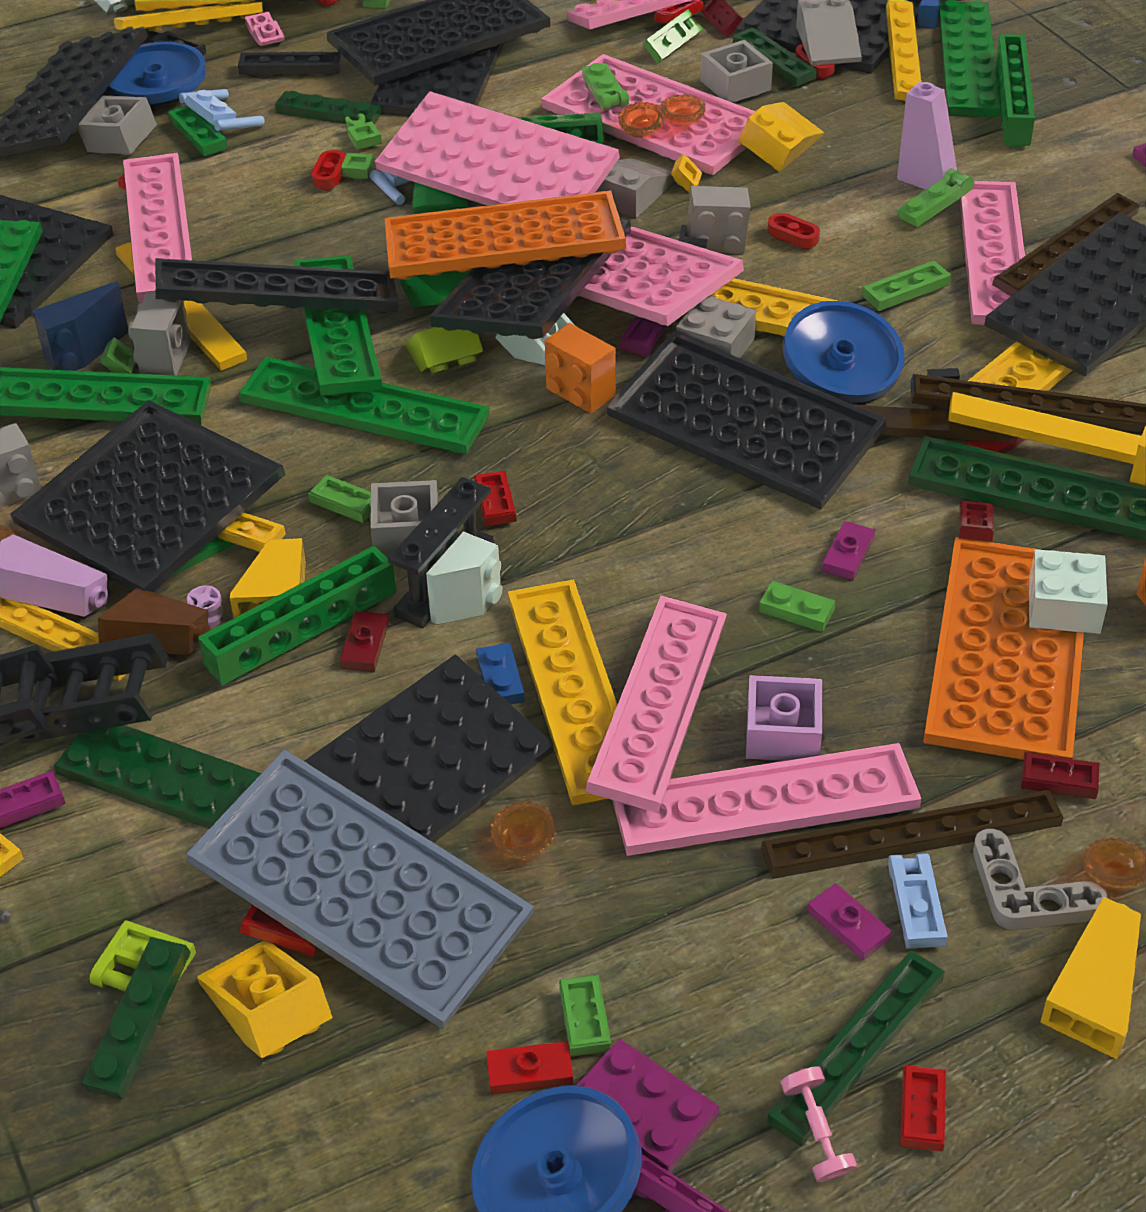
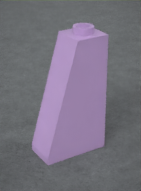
(926, 137)
(49, 579)

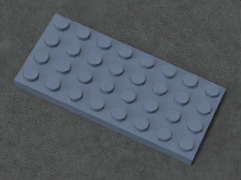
(362, 887)

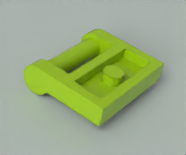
(127, 950)

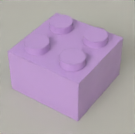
(783, 718)

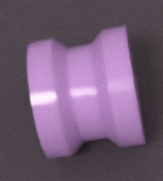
(209, 599)

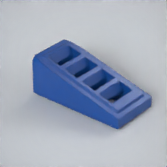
(928, 14)

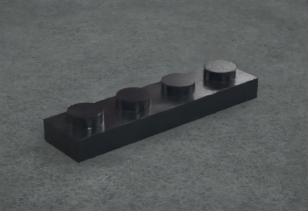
(290, 63)

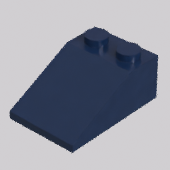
(80, 327)

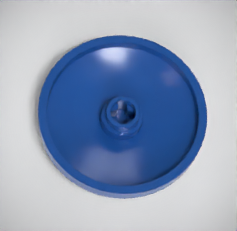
(160, 72)
(843, 351)
(558, 1155)

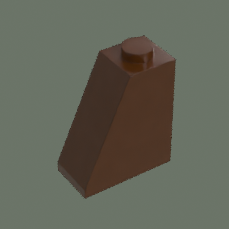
(145, 612)

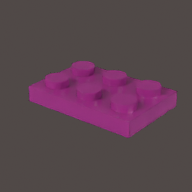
(660, 1105)

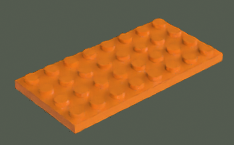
(503, 234)
(994, 676)

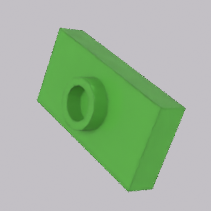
(342, 498)
(584, 1015)

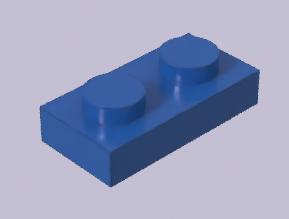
(501, 672)

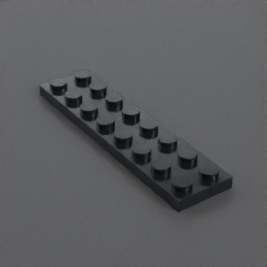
(274, 285)

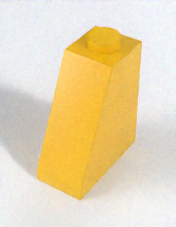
(272, 572)

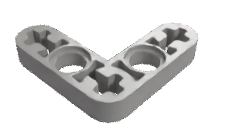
(1017, 896)

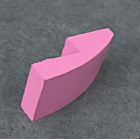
(264, 29)

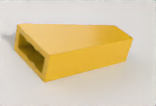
(1097, 982)

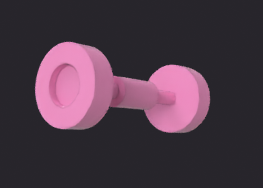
(803, 1082)

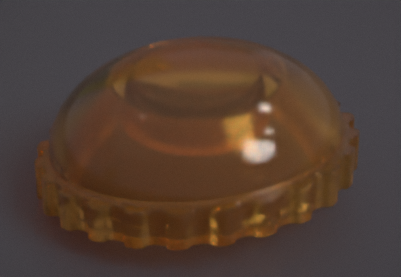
(683, 109)
(641, 119)
(523, 830)
(1115, 864)

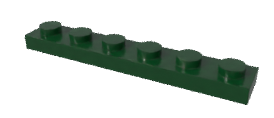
(860, 1043)

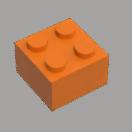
(580, 368)

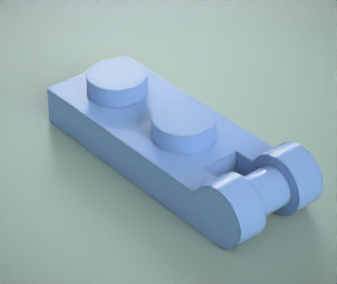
(917, 901)

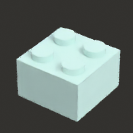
(1067, 591)

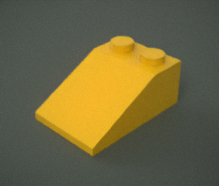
(779, 134)
(267, 997)

